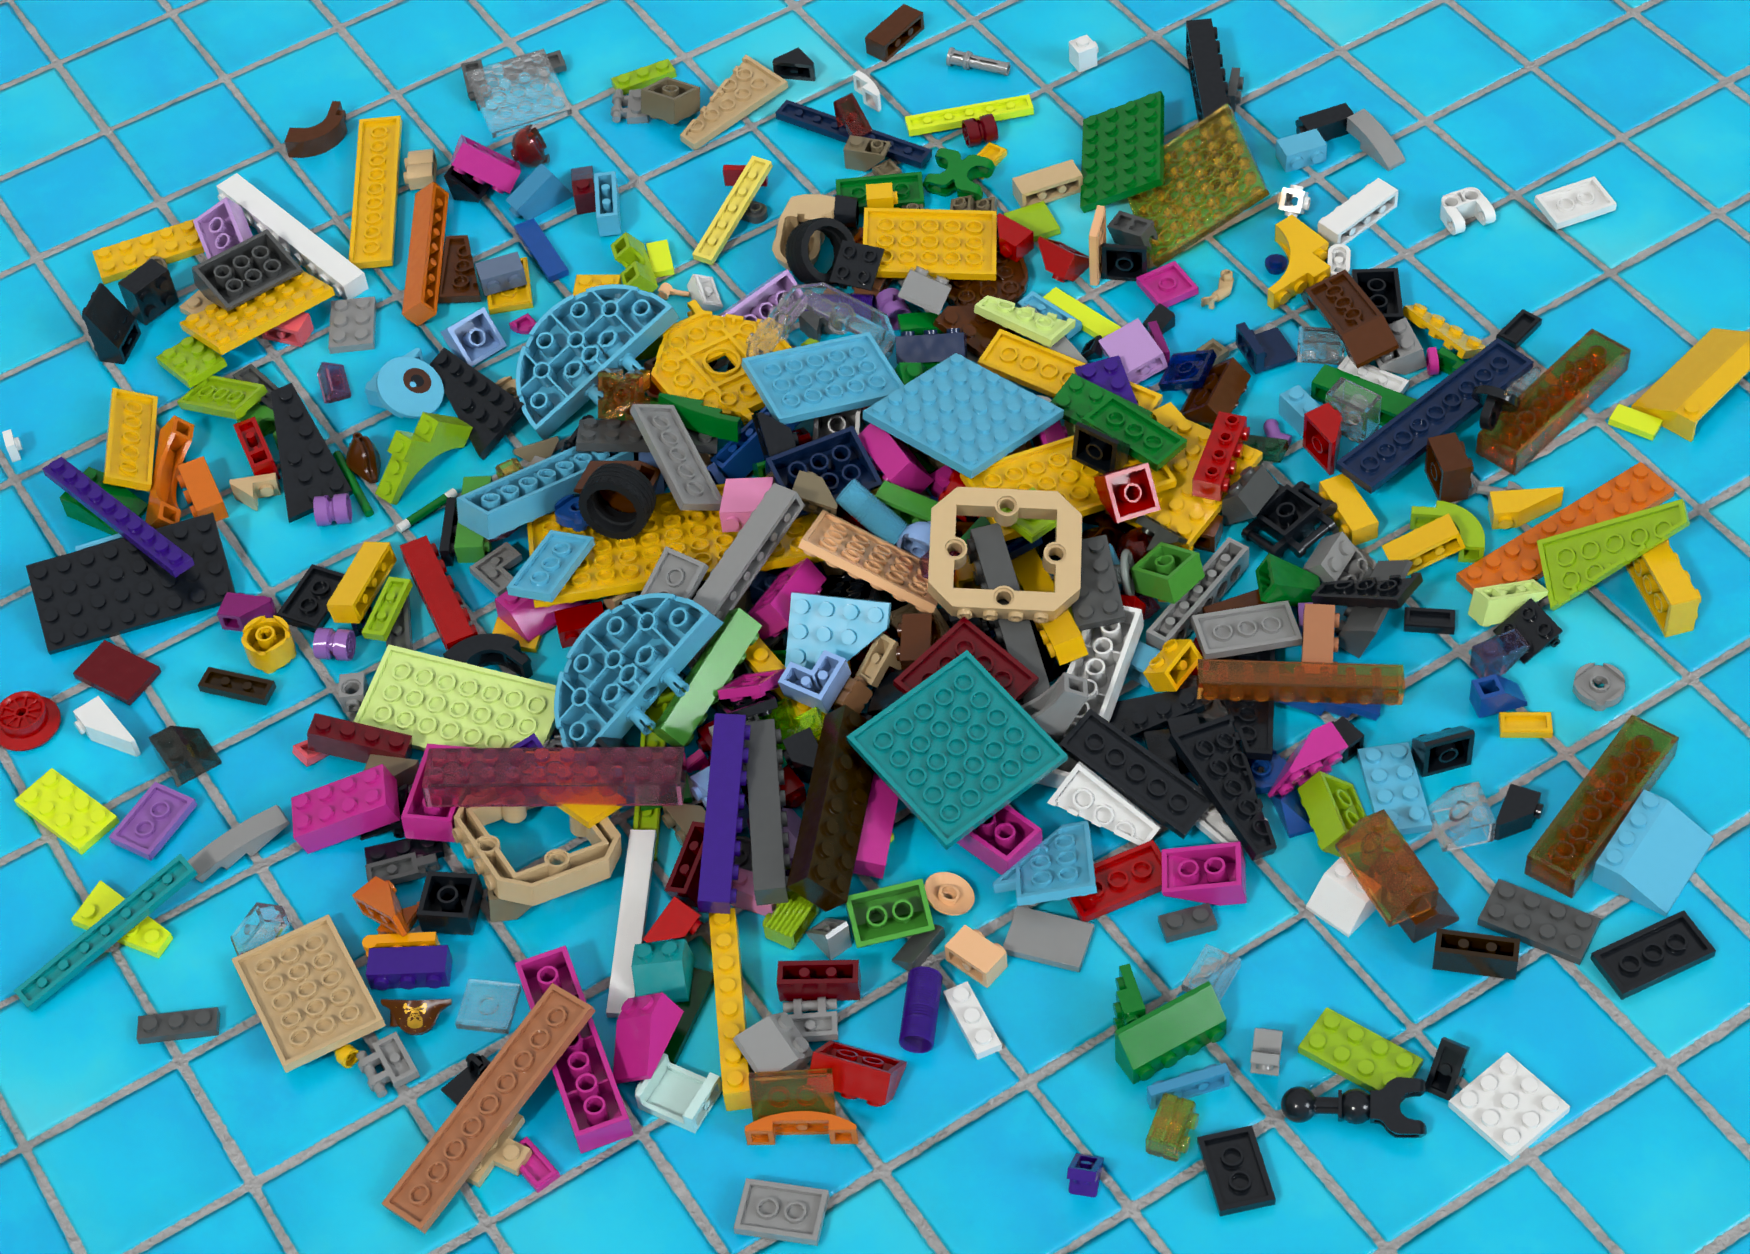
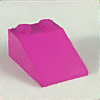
(1205, 873)
(643, 1035)

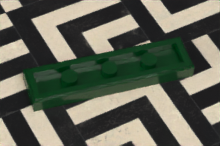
(701, 985)

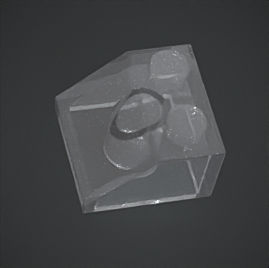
(1462, 817)

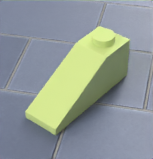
(1497, 602)

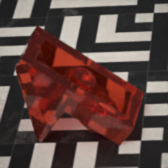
(851, 116)

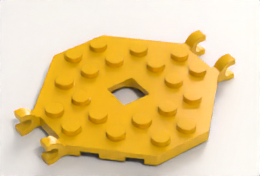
(698, 340)

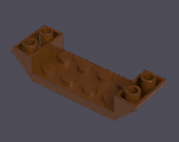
(1352, 317)

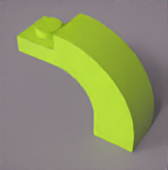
(1465, 522)

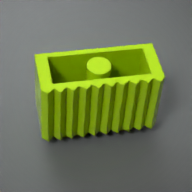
(790, 920)

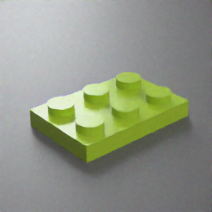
(191, 361)

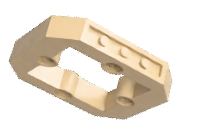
(983, 602)
(555, 877)

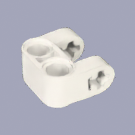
(1464, 205)

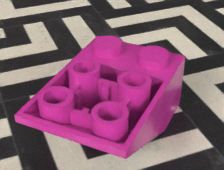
(1316, 753)

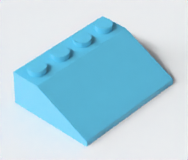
(1652, 854)

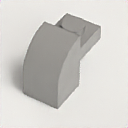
(1266, 1051)

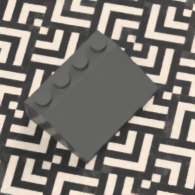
(245, 271)

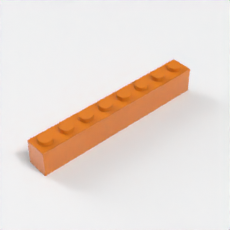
(425, 254)

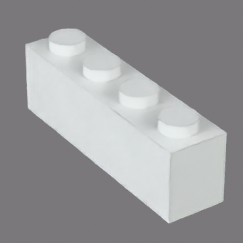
(1358, 213)

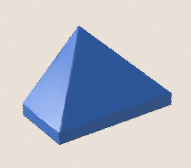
(1292, 814)

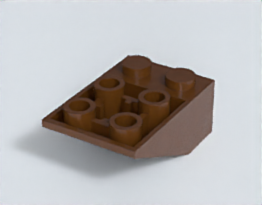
(614, 498)

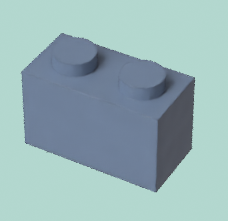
(501, 273)

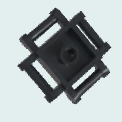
(1291, 520)

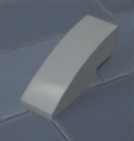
(1374, 140)

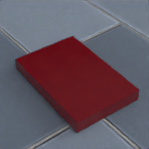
(117, 672)

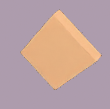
(1096, 238)

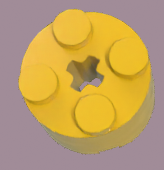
(268, 643)

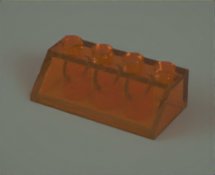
(1387, 869)

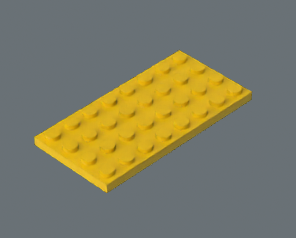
(1053, 469)

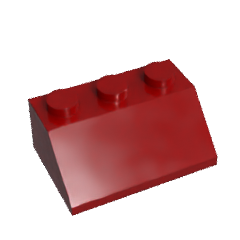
(860, 1072)

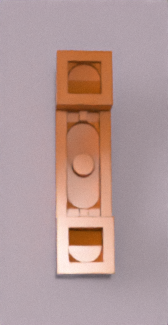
(801, 1123)

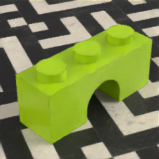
(634, 258)

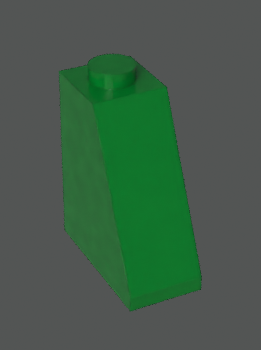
(1285, 581)

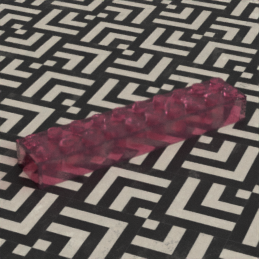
(554, 776)

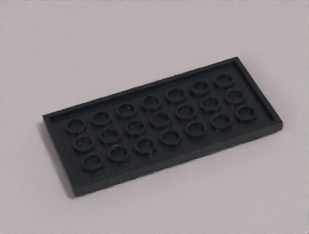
(123, 590)

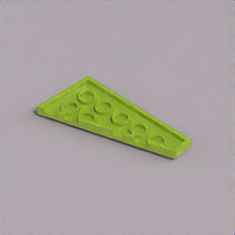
(1592, 553)

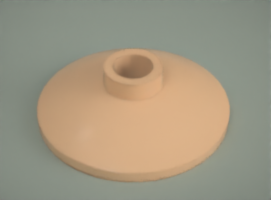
(949, 893)

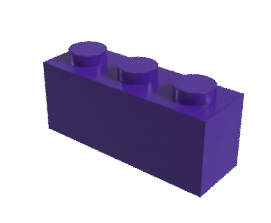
(409, 967)

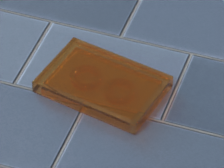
(792, 1091)

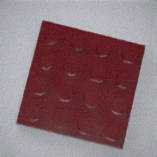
(966, 636)

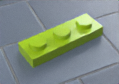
(644, 76)
(387, 608)

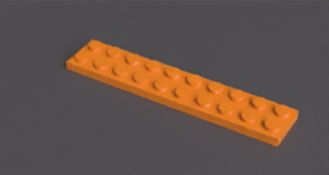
(1520, 558)

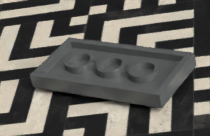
(1099, 592)
(1539, 921)

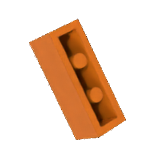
(201, 489)

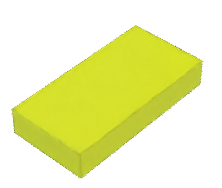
(660, 258)
(1635, 422)

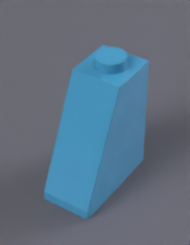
(537, 194)

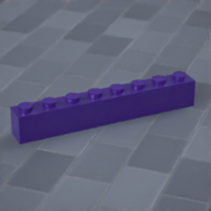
(722, 814)

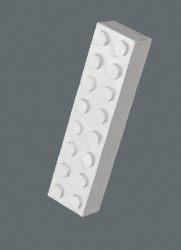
(1105, 668)

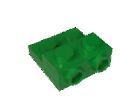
(1129, 1002)

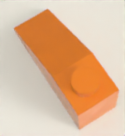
(381, 904)

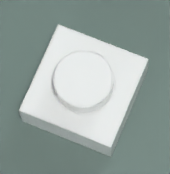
(12, 445)

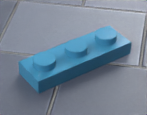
(1190, 1084)

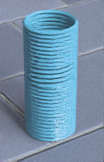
(871, 512)

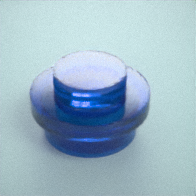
(1275, 264)

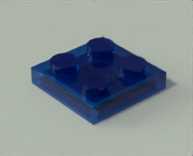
(1187, 370)

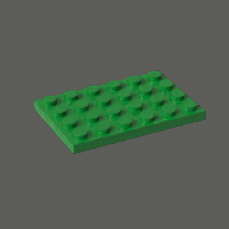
(1123, 151)

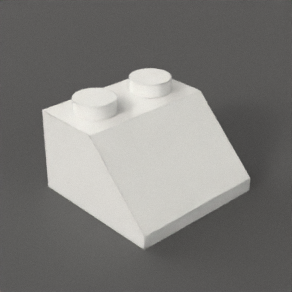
(1340, 899)

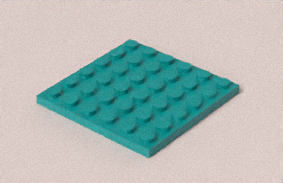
(957, 749)

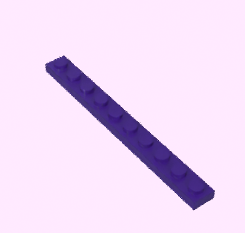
(118, 517)

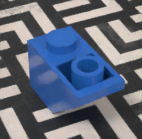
(1495, 695)

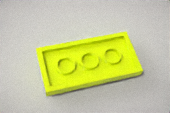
(66, 811)

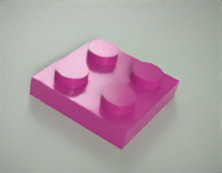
(1167, 285)
(751, 685)

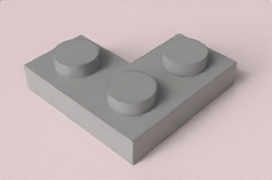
(493, 568)

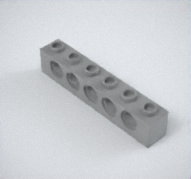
(1220, 574)

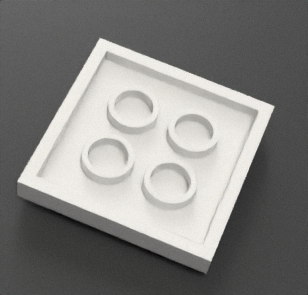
(1509, 1106)

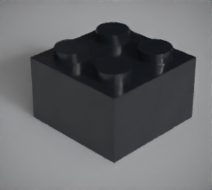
(148, 291)
(450, 903)

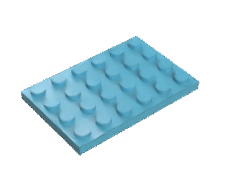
(822, 378)

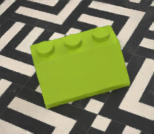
(1331, 808)

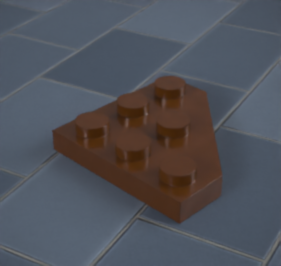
(977, 328)

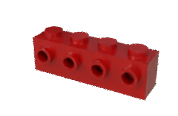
(1220, 456)

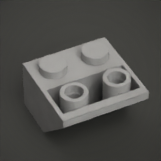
(1408, 356)
(1337, 560)

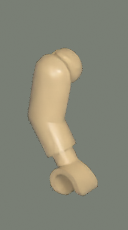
(1223, 291)

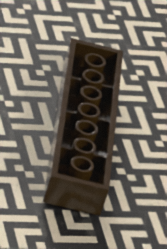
(832, 815)

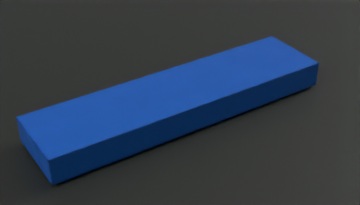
(541, 250)

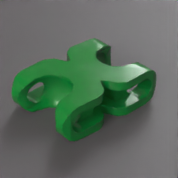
(958, 174)

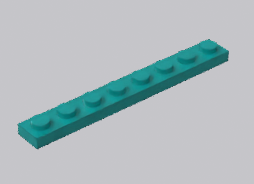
(105, 932)

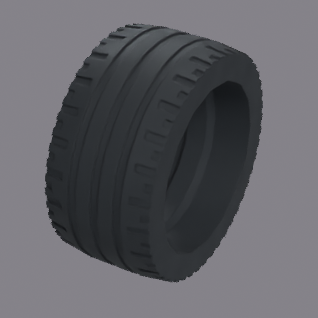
(797, 248)
(627, 482)

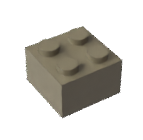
(670, 100)

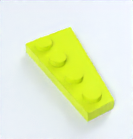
(145, 937)

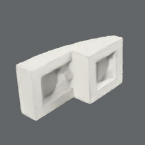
(868, 89)

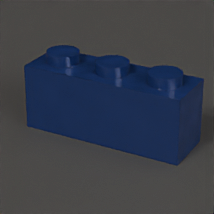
(930, 346)

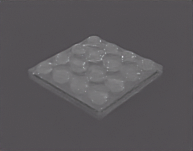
(518, 93)

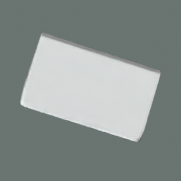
(704, 292)

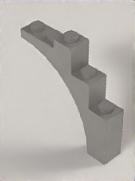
(1059, 704)

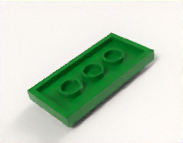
(908, 188)
(1081, 396)
(1148, 439)

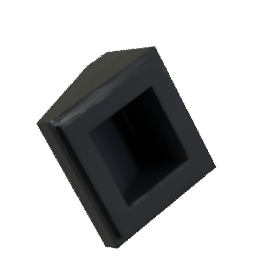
(1164, 317)

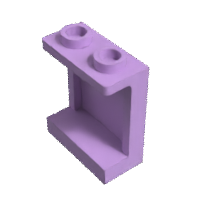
(1136, 349)

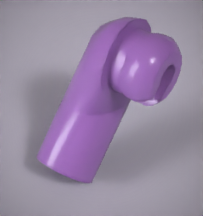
(1272, 430)

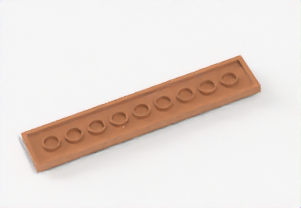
(488, 1108)

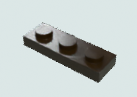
(237, 686)

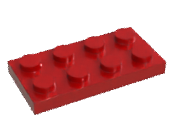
(1122, 881)

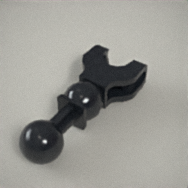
(1358, 1106)

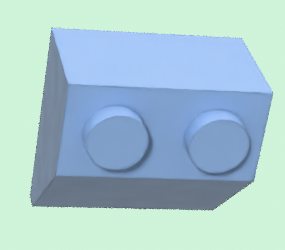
(474, 337)

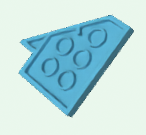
(832, 625)
(1054, 869)

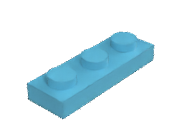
(1044, 306)

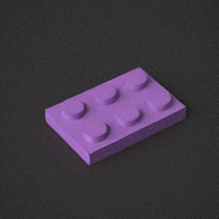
(152, 821)

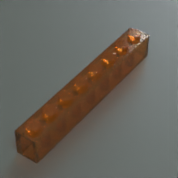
(1300, 682)

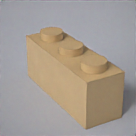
(1047, 184)

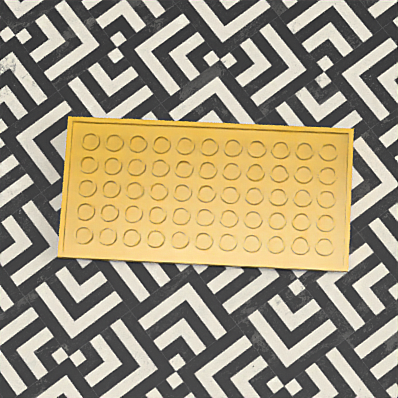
(626, 564)

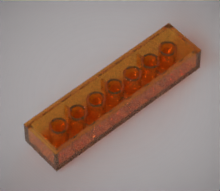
(1554, 401)
(1599, 805)

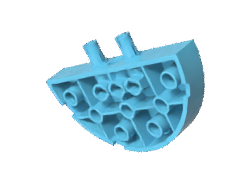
(578, 340)
(626, 664)

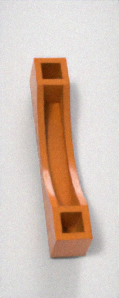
(172, 448)

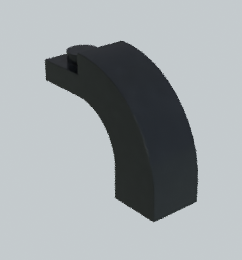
(492, 650)

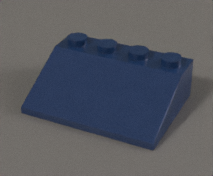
(833, 457)

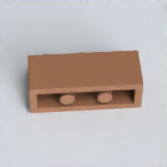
(1318, 633)

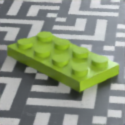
(223, 397)
(1357, 1052)

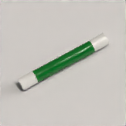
(426, 510)

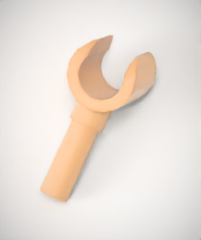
(666, 289)

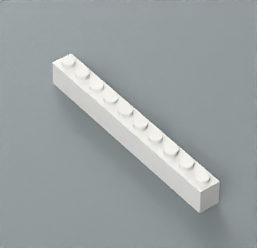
(296, 239)

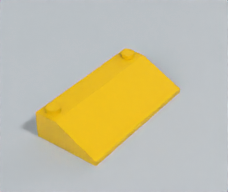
(1698, 381)

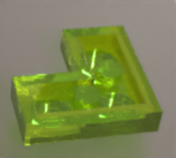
(791, 724)

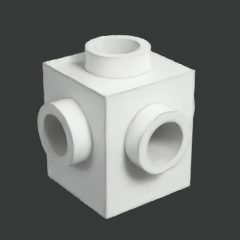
(1287, 195)

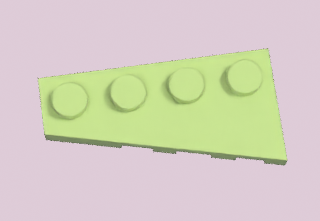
(1024, 320)

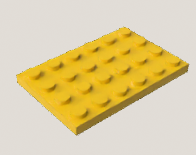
(941, 241)
(227, 330)
(1179, 509)

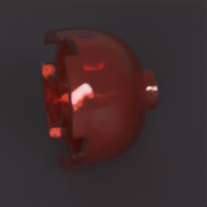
(529, 147)
(1134, 542)

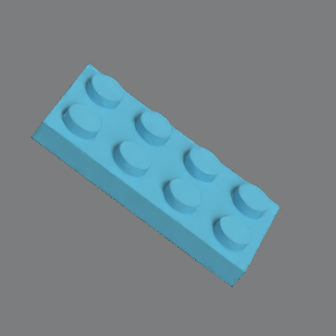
(550, 566)
(1395, 786)

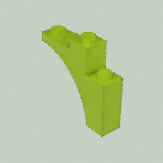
(414, 450)

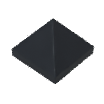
(1092, 349)

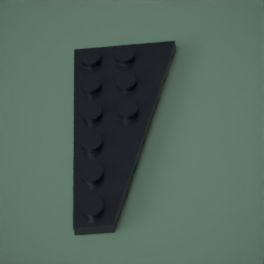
(477, 401)
(304, 456)
(1252, 717)

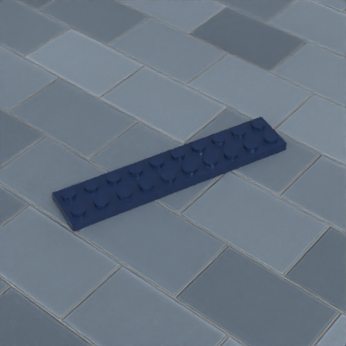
(1431, 415)

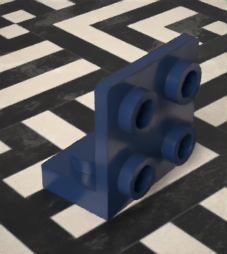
(1263, 349)

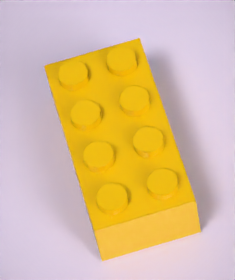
(1666, 589)

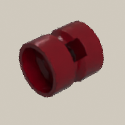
(979, 130)

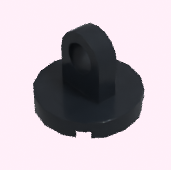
(1494, 402)

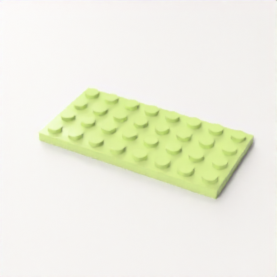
(455, 702)

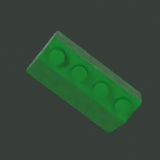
(1170, 1033)

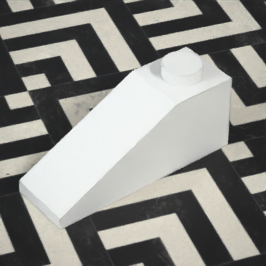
(104, 727)

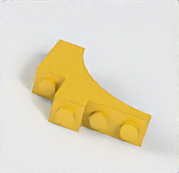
(1306, 259)

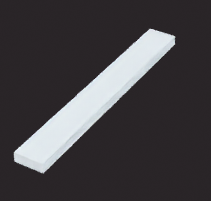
(631, 916)

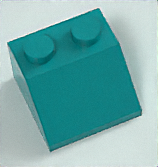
(663, 968)

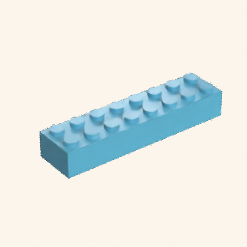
(528, 492)

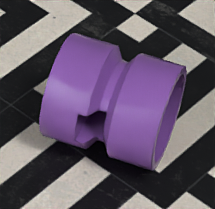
(890, 304)
(332, 509)
(331, 643)

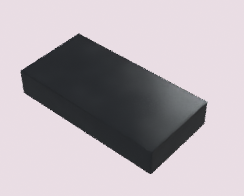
(1519, 329)
(1429, 620)

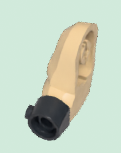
(810, 207)

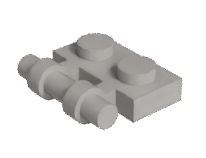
(632, 112)
(817, 1025)
(395, 1060)

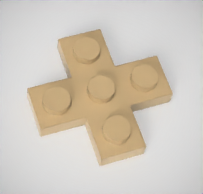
(504, 1154)

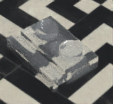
(1212, 966)

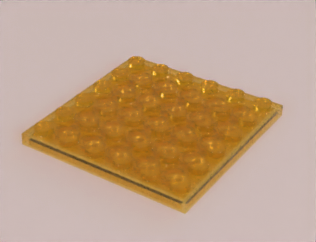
(1205, 185)

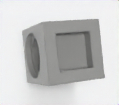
(352, 691)

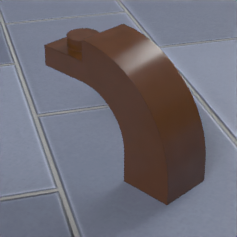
(319, 138)

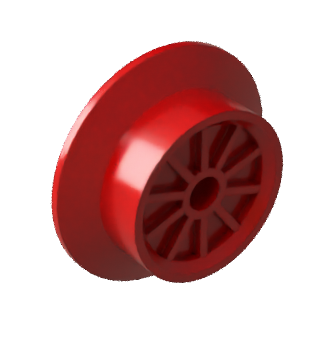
(27, 721)

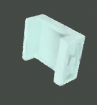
(678, 1095)

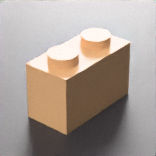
(976, 955)

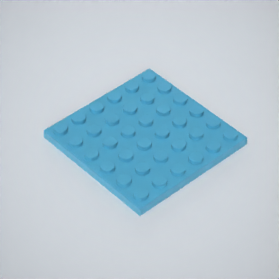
(963, 415)

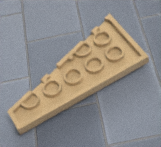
(735, 98)

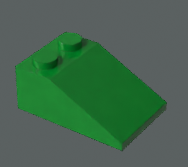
(79, 512)

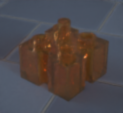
(621, 392)

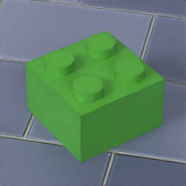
(1167, 572)

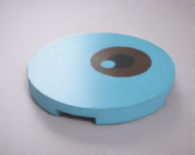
(409, 387)

